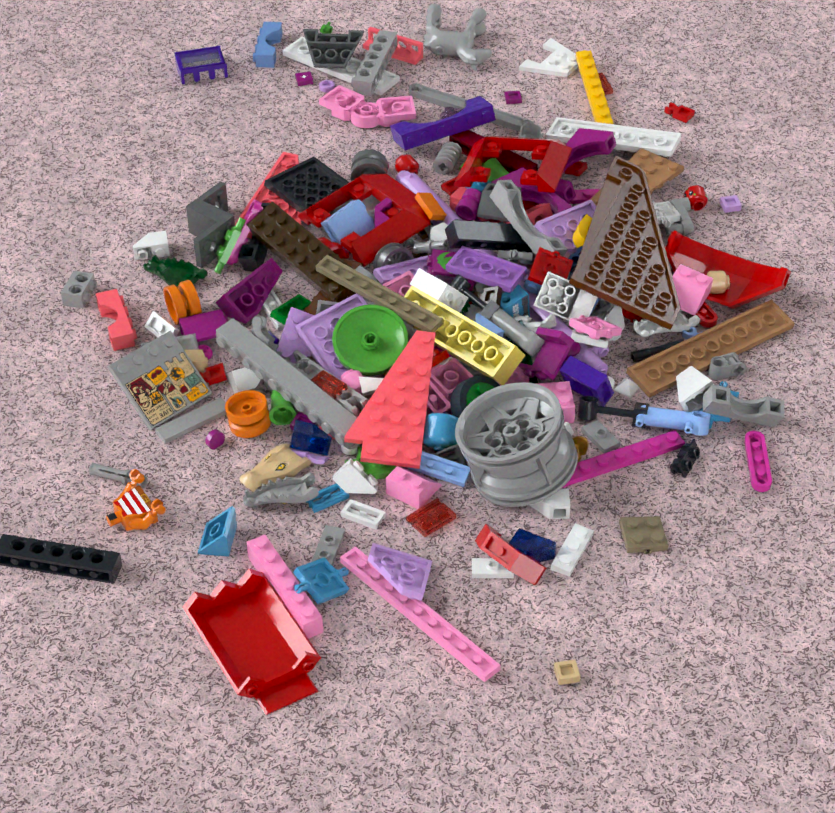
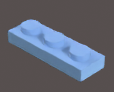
(443, 469)

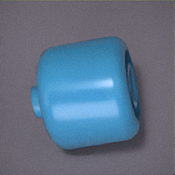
(440, 431)

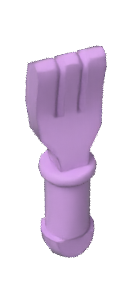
(314, 458)

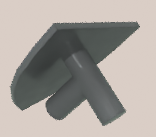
(457, 456)

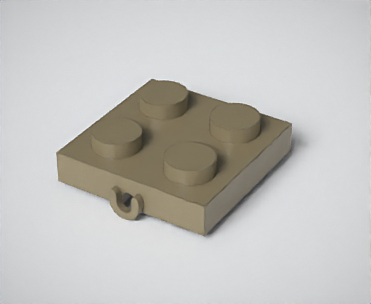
(643, 534)

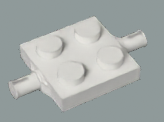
(666, 213)

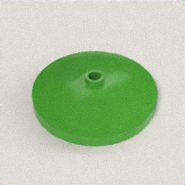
(369, 339)

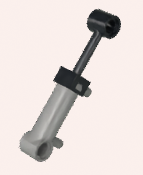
(493, 312)

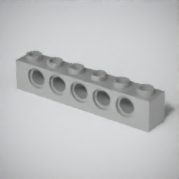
(374, 63)

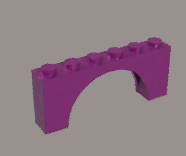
(585, 144)
(531, 193)

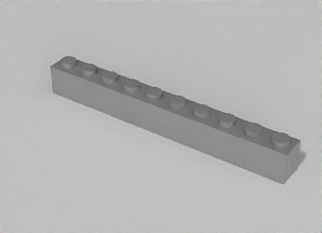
(286, 380)

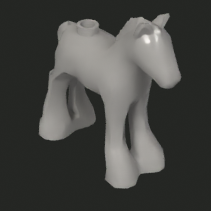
(454, 42)

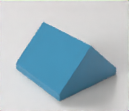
(219, 534)

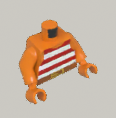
(134, 507)

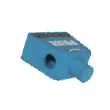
(516, 302)

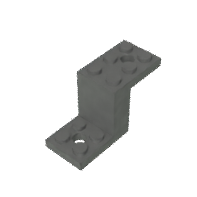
(209, 222)

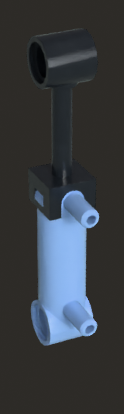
(643, 415)

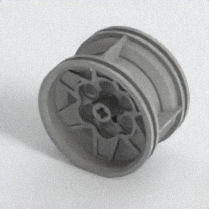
(516, 444)

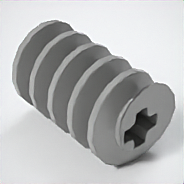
(447, 158)

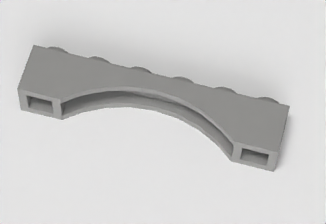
(509, 201)

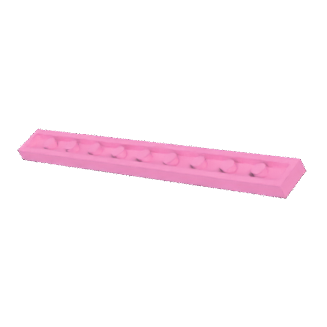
(423, 617)

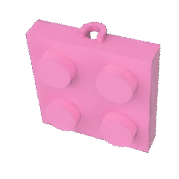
(595, 327)

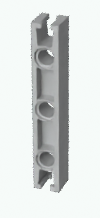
(348, 399)

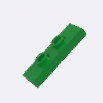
(281, 312)

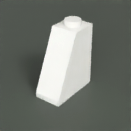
(691, 387)

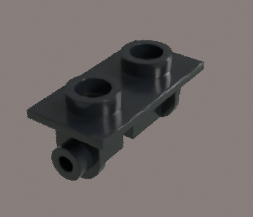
(685, 459)

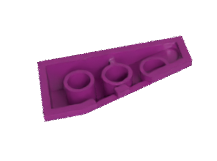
(249, 295)

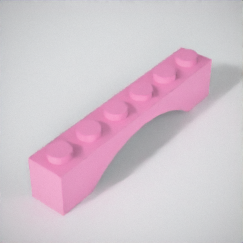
(267, 560)

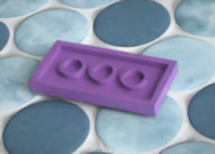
(486, 269)

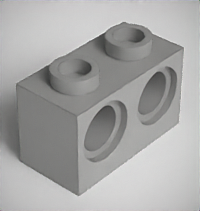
(78, 289)

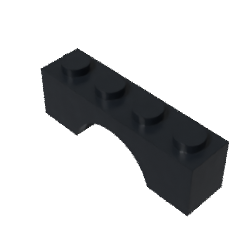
(254, 253)

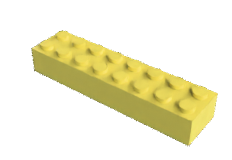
(469, 340)

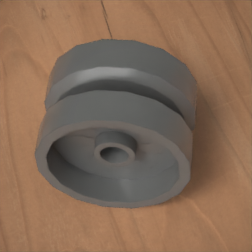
(368, 162)

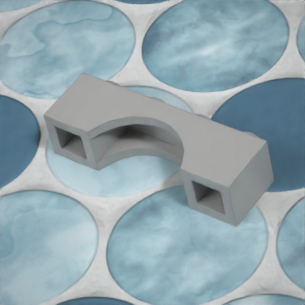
(763, 411)

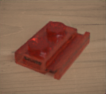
(431, 517)

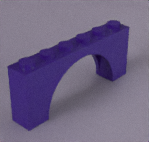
(412, 135)

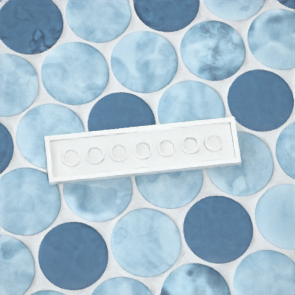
(299, 52)
(626, 137)

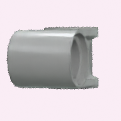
(725, 366)

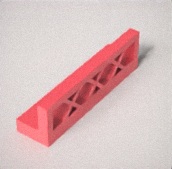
(405, 54)

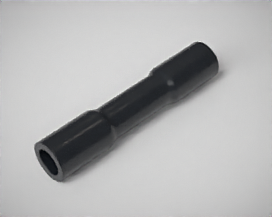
(645, 353)

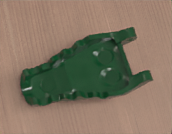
(174, 271)

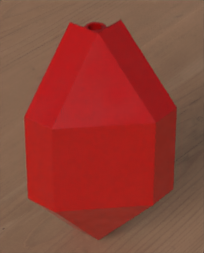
(747, 279)

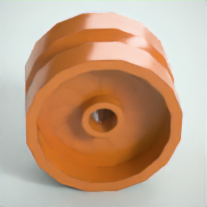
(182, 300)
(247, 414)

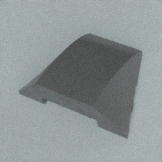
(331, 49)

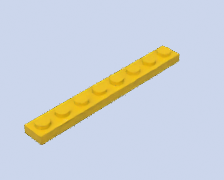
(593, 87)

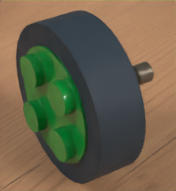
(468, 391)

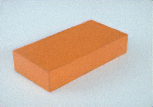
(430, 206)

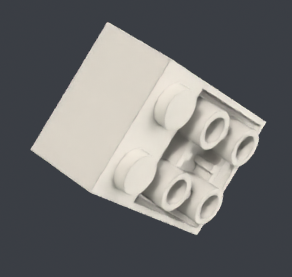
(563, 298)

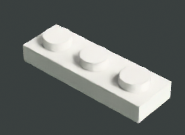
(572, 550)

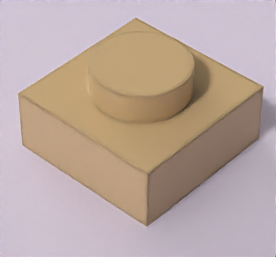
(567, 672)

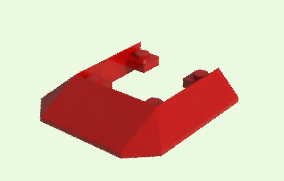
(552, 152)
(405, 214)

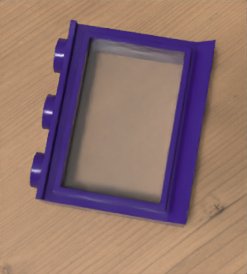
(199, 61)

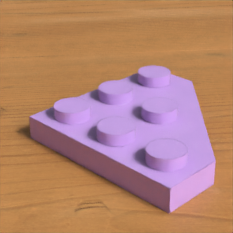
(289, 339)
(402, 570)

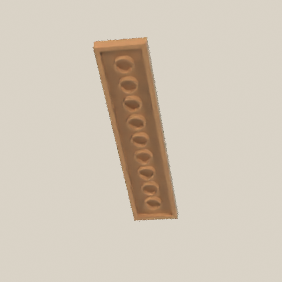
(733, 335)

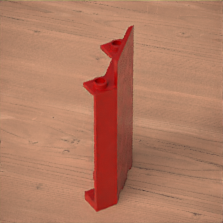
(255, 640)

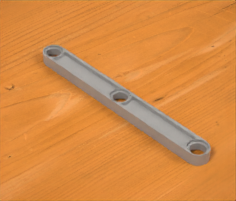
(447, 100)

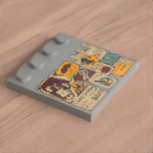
(159, 380)

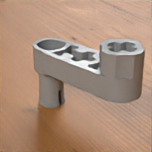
(685, 225)

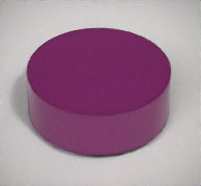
(214, 439)

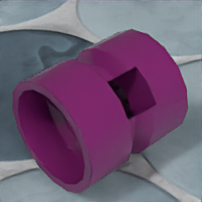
(469, 204)

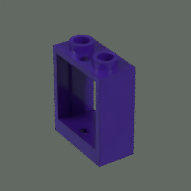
(587, 380)

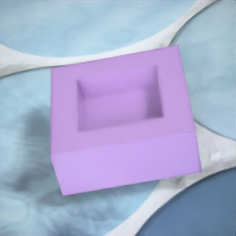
(730, 203)

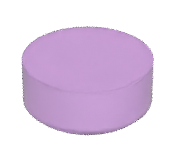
(326, 86)

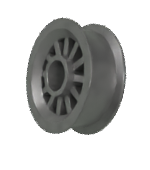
(391, 254)

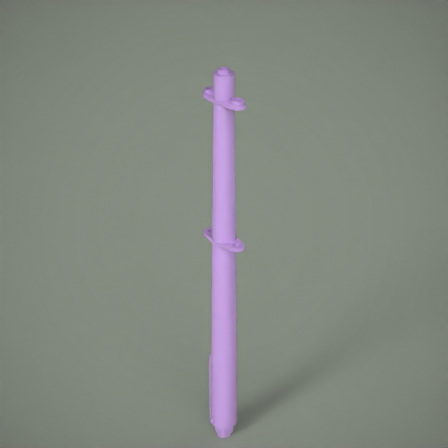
(587, 355)

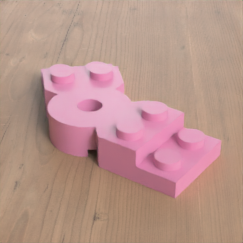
(352, 106)

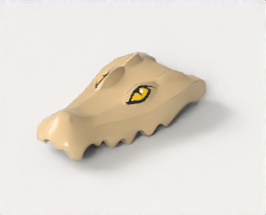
(276, 464)

